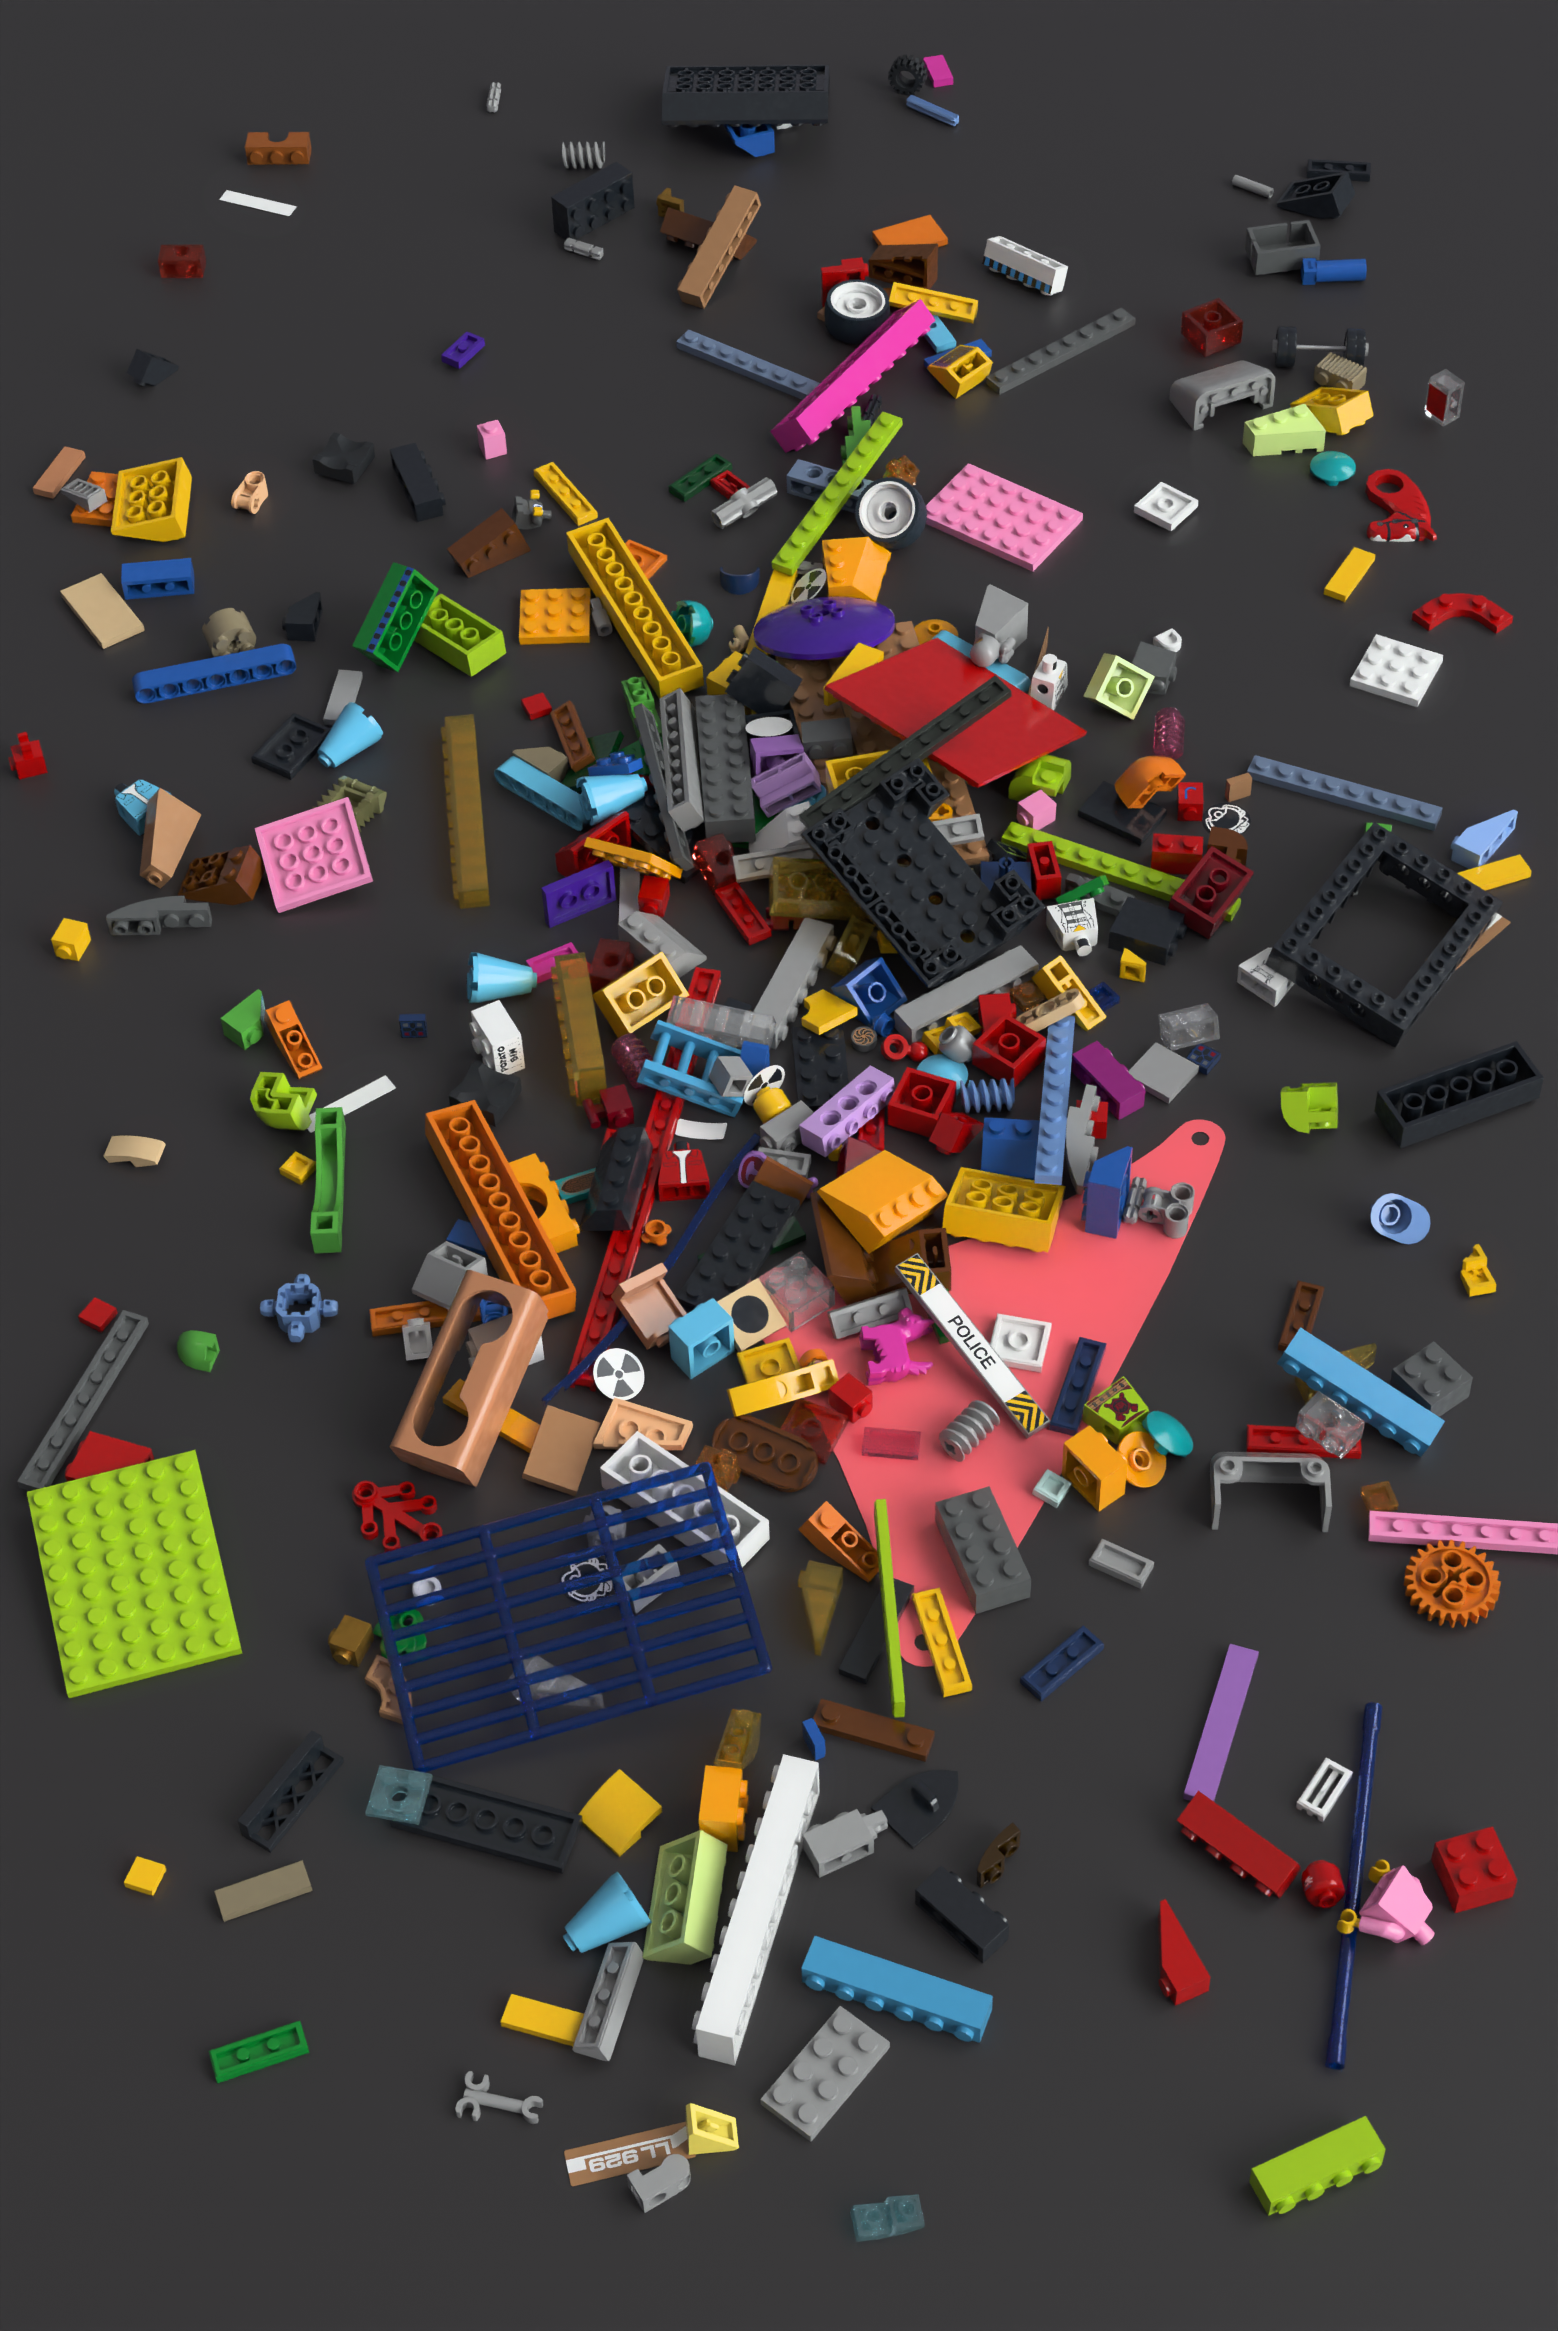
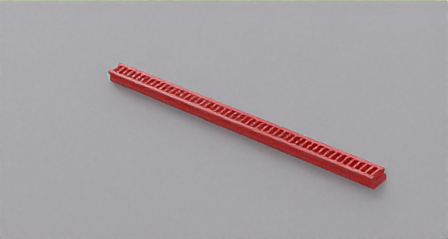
(625, 1244)

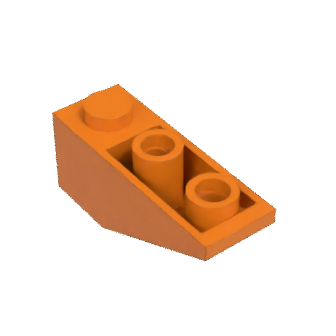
(291, 1039)
(841, 1542)

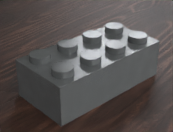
(982, 1550)

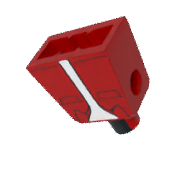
(683, 1174)

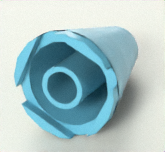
(349, 736)
(609, 794)
(497, 978)
(606, 1916)

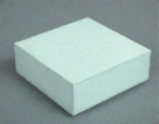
(1051, 1488)

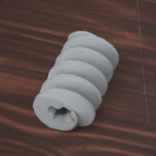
(583, 155)
(968, 1429)

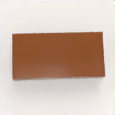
(783, 1179)

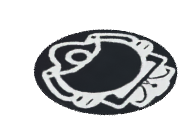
(1227, 816)
(585, 1568)

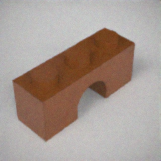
(293, 150)

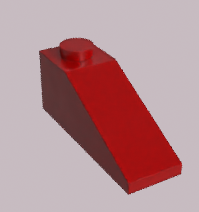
(1180, 1967)

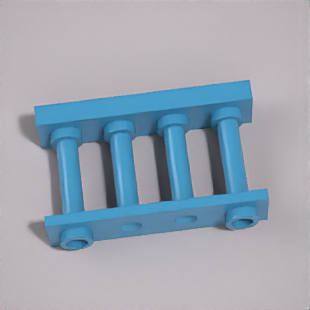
(678, 1081)

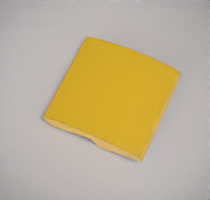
(619, 1812)

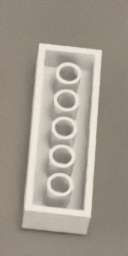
(644, 1459)

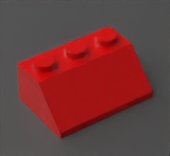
(576, 857)

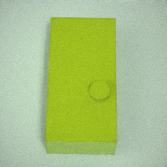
(460, 636)

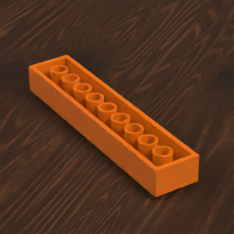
(498, 1205)

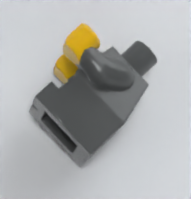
(529, 513)

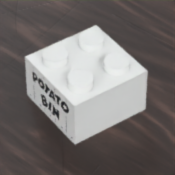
(497, 1038)

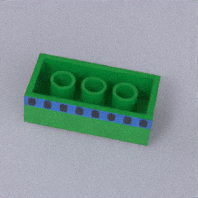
(395, 617)

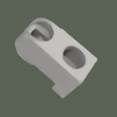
(661, 2182)

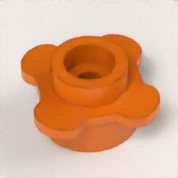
(656, 1232)

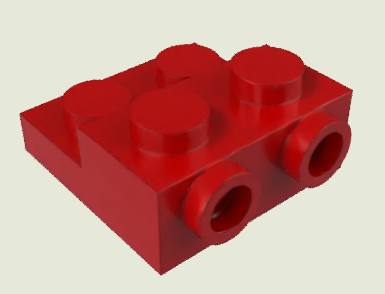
(848, 270)

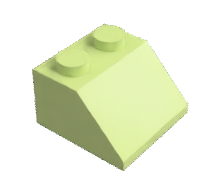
(1118, 686)

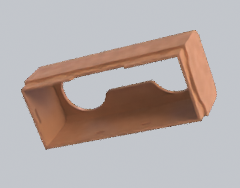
(488, 1386)

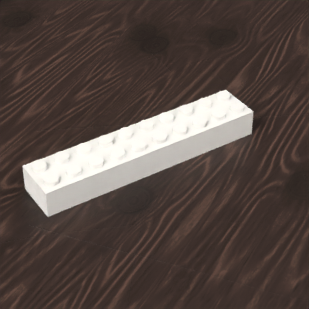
(756, 1910)

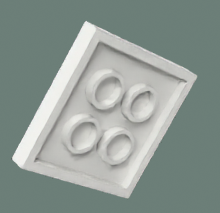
(1396, 670)

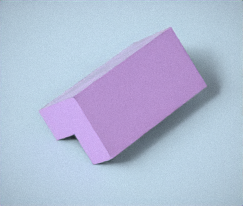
(786, 784)

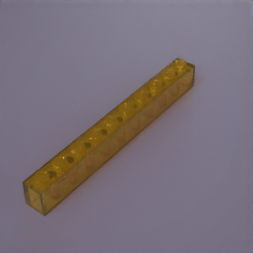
(466, 814)

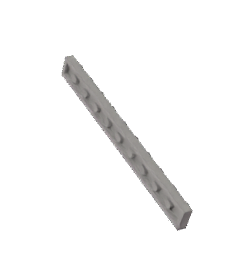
(757, 864)

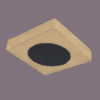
(752, 1314)

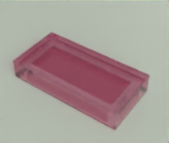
(891, 1443)

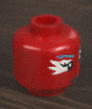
(1322, 1884)

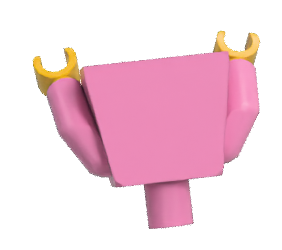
(1393, 1909)

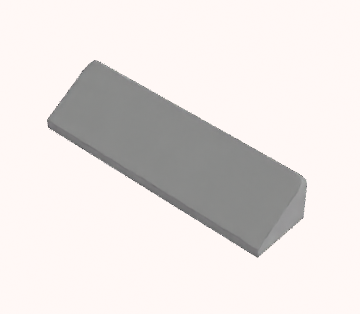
(609, 2000)

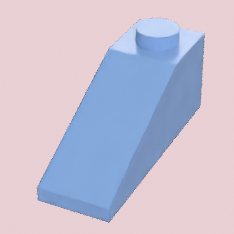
(1481, 841)

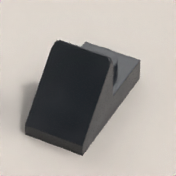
(1005, 850)

